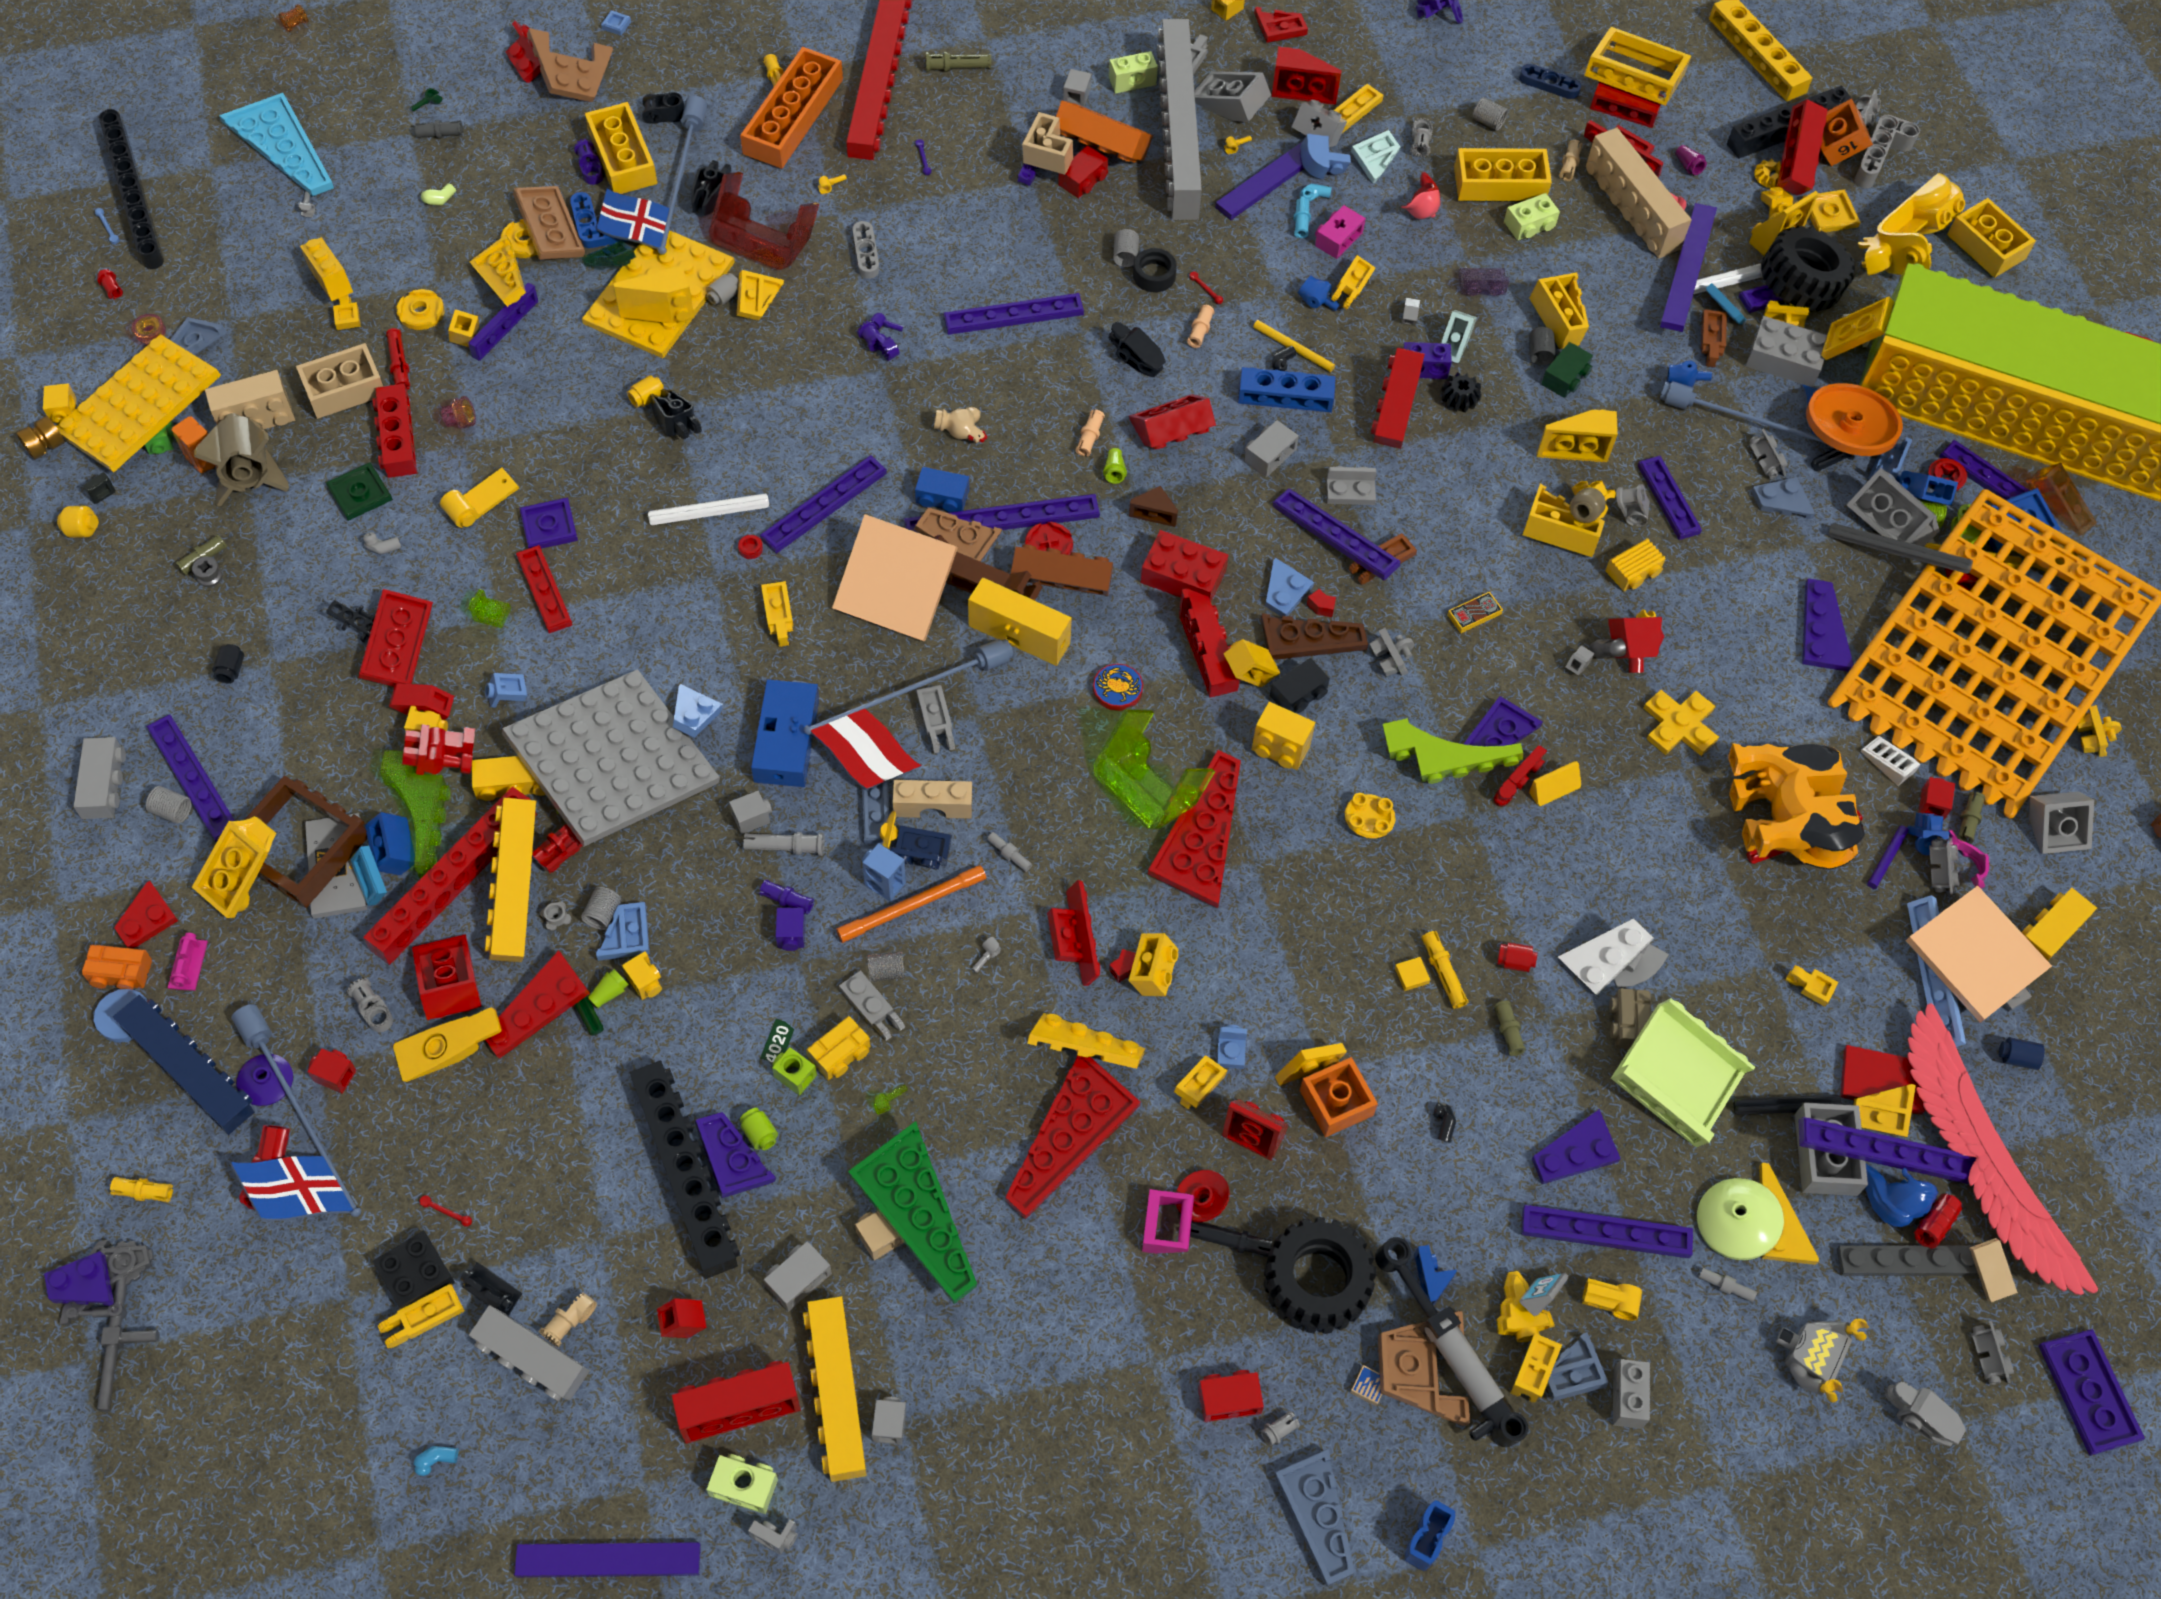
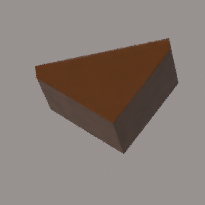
(1154, 507)

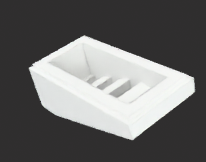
(1891, 770)

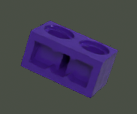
(1436, 359)

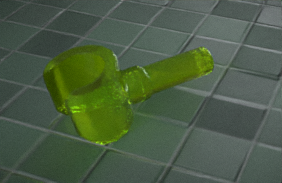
(882, 1100)

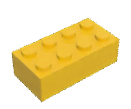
(621, 148)
(1501, 174)

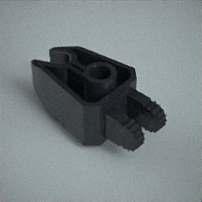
(707, 187)
(1137, 349)
(674, 414)

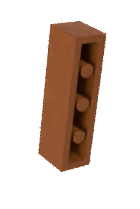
(1063, 570)

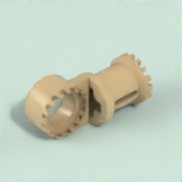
(563, 1321)

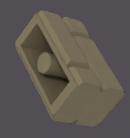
(1630, 1013)

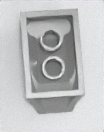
(1894, 510)

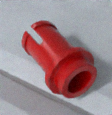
(108, 280)

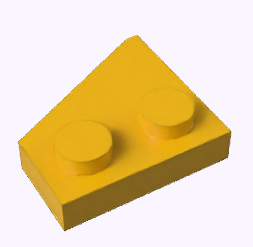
(756, 294)
(1310, 1061)

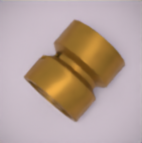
(41, 437)

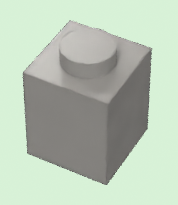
(1077, 87)
(750, 811)
(889, 1421)

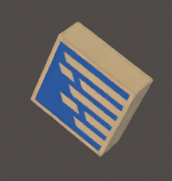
(1367, 1386)

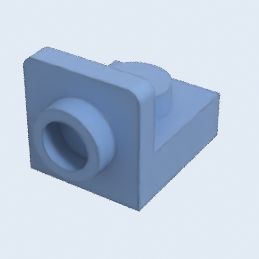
(505, 687)
(1231, 1047)

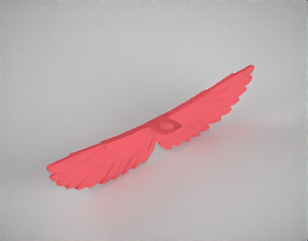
(1968, 1129)

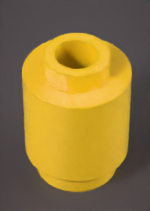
(641, 391)

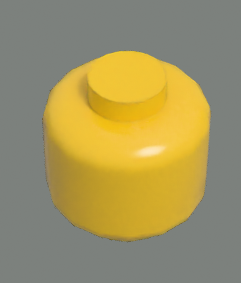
(77, 521)

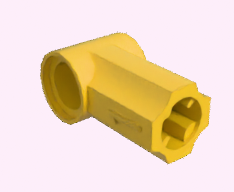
(1621, 1299)

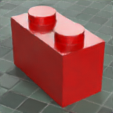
(1084, 172)
(1230, 1396)

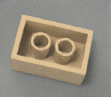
(340, 380)
(254, 397)

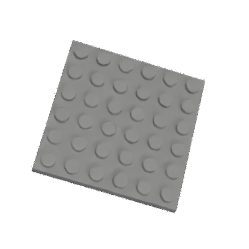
(610, 757)

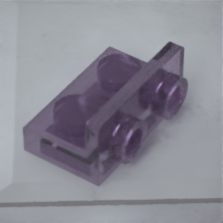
(1483, 281)

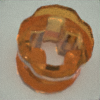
(293, 17)

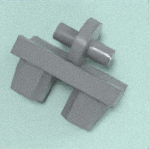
(1385, 644)

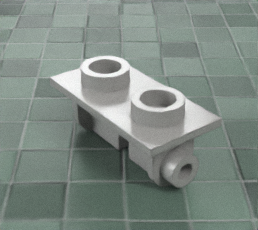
(1868, 107)
(1773, 462)
(1946, 875)
(1996, 1365)

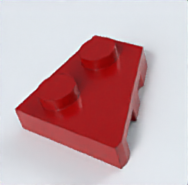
(1280, 24)
(144, 917)

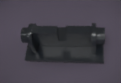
(490, 1288)

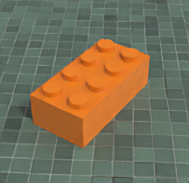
(1106, 132)

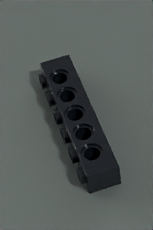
(1773, 126)

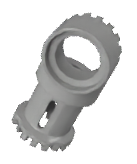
(1421, 137)
(376, 1004)

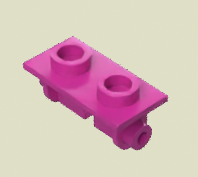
(187, 963)

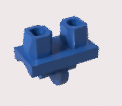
(1927, 828)

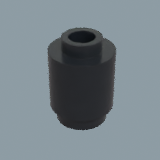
(228, 663)

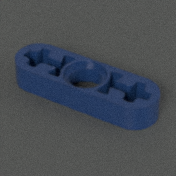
(1534, 81)

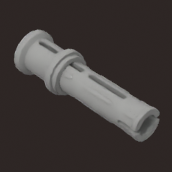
(797, 843)

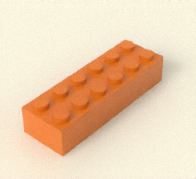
(791, 107)

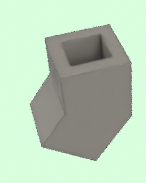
(1410, 311)
(1580, 660)

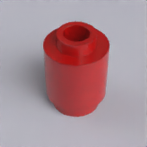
(1517, 957)

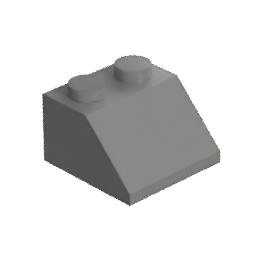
(2062, 821)

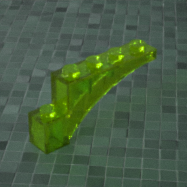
(425, 799)

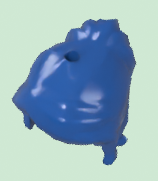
(1897, 1201)

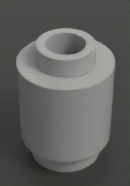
(722, 289)

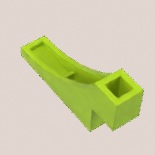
(1443, 758)

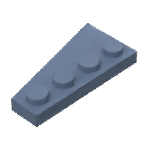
(1316, 1509)

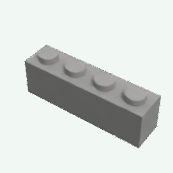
(529, 1353)

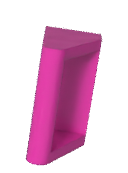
(1158, 1198)

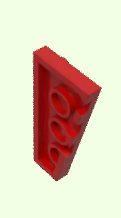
(539, 1003)

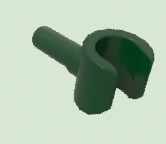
(431, 95)

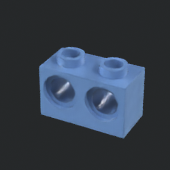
(883, 872)

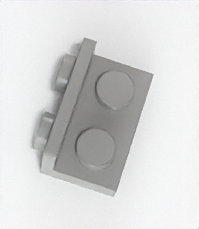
(1351, 485)

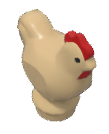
(960, 423)

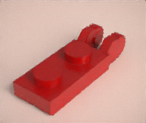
(1519, 776)

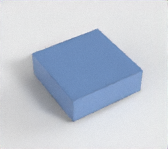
(616, 23)

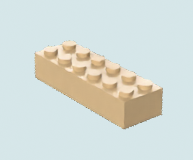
(1638, 193)

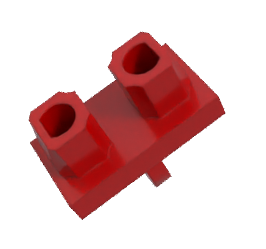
(557, 849)

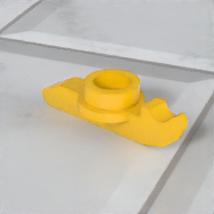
(889, 831)

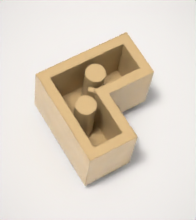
(1046, 147)

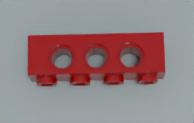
(395, 430)

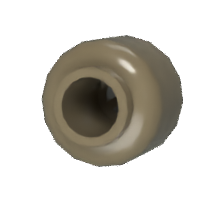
(1587, 505)

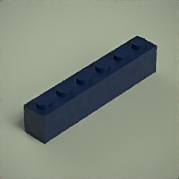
(184, 1064)

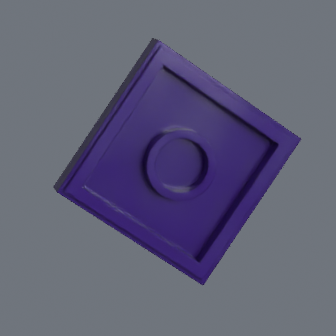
(548, 523)

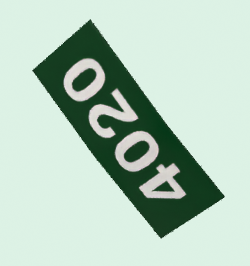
(777, 1040)

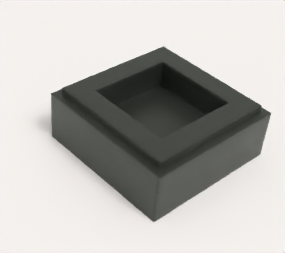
(99, 488)

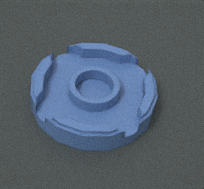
(108, 1008)

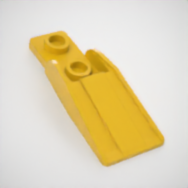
(444, 1044)

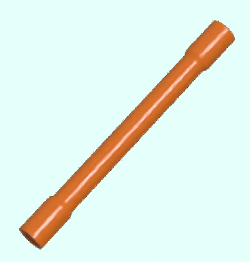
(862, 925)

